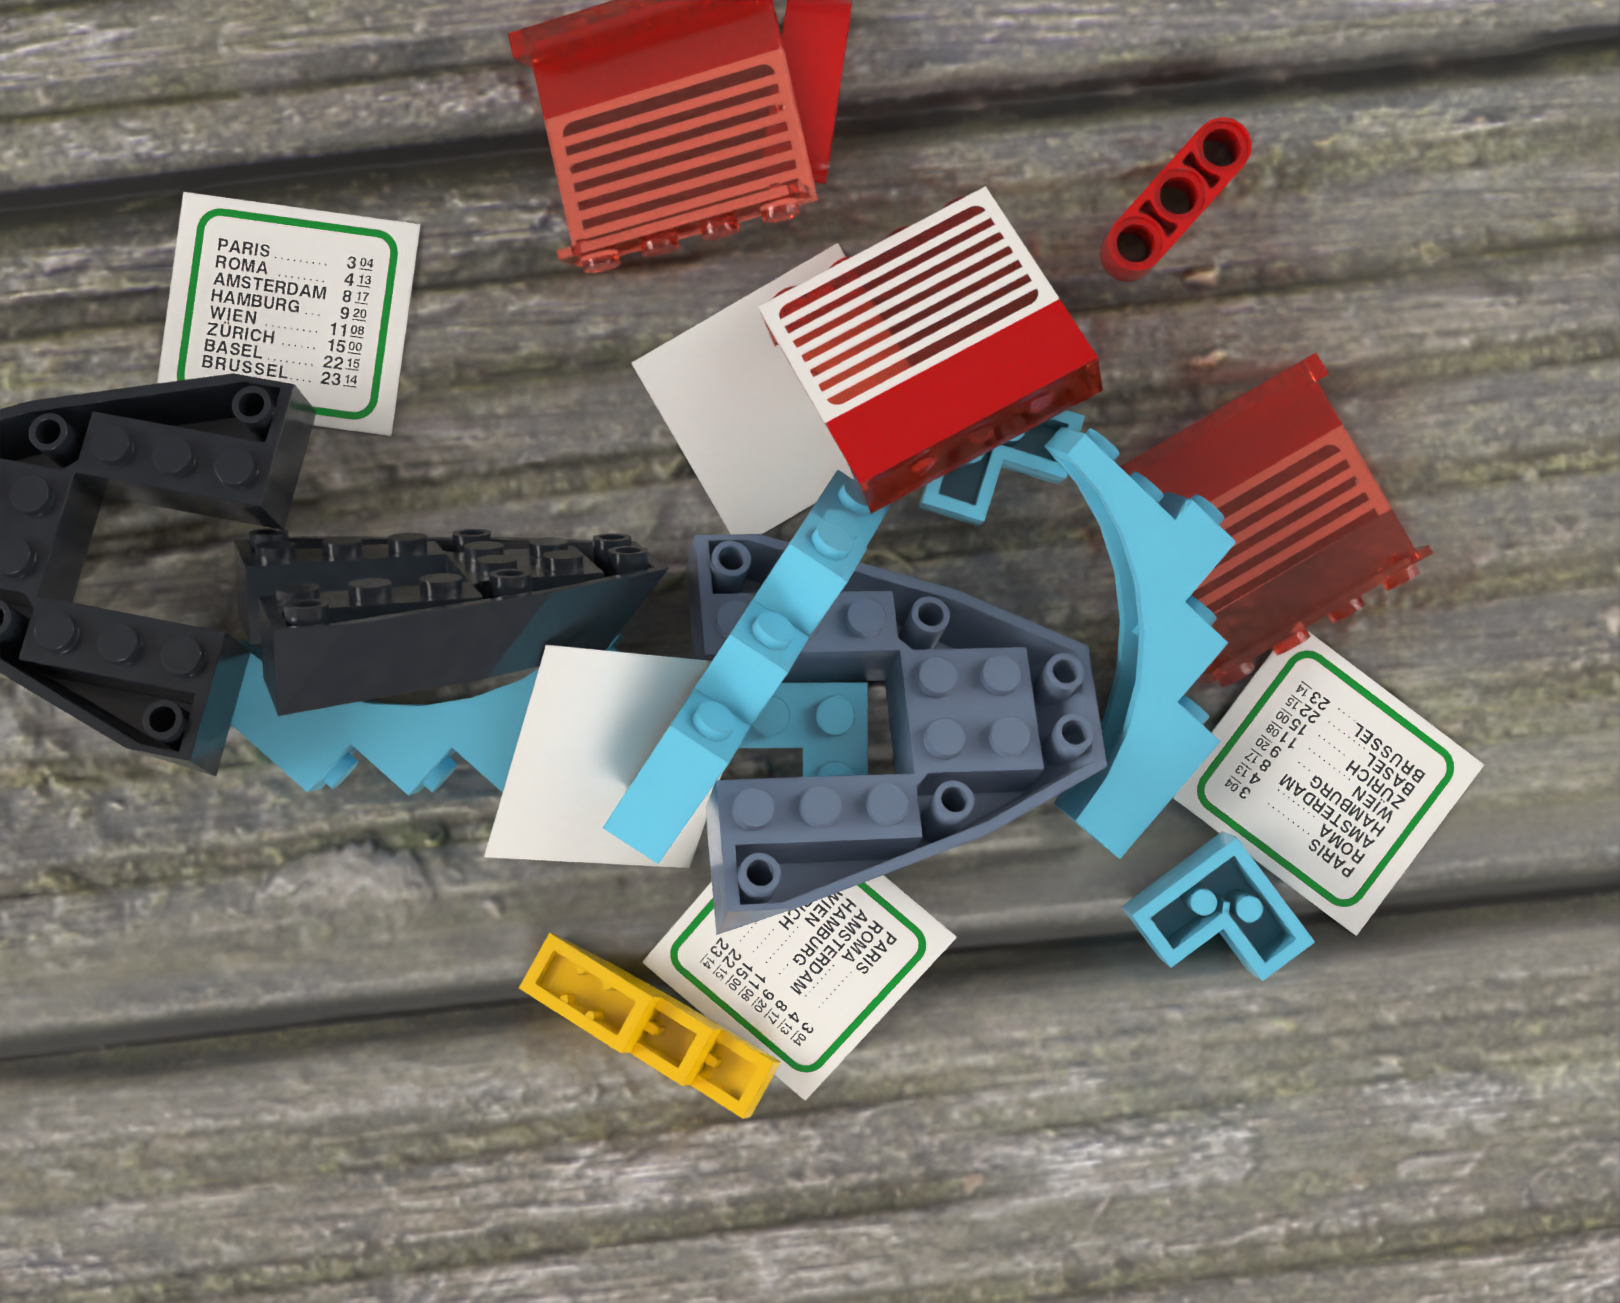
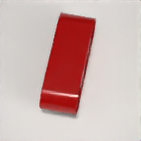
(815, 55)
(1190, 174)

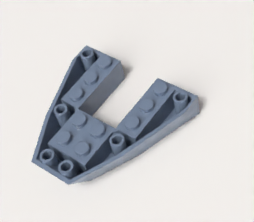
(979, 718)

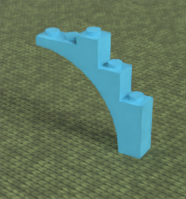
(1159, 557)
(746, 670)
(401, 739)

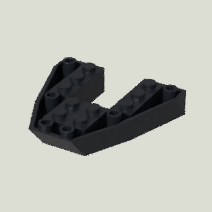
(183, 445)
(426, 612)

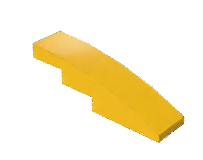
(649, 1025)

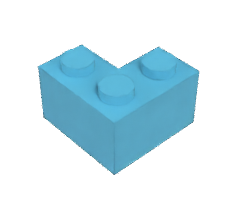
(969, 488)
(820, 718)
(1224, 894)

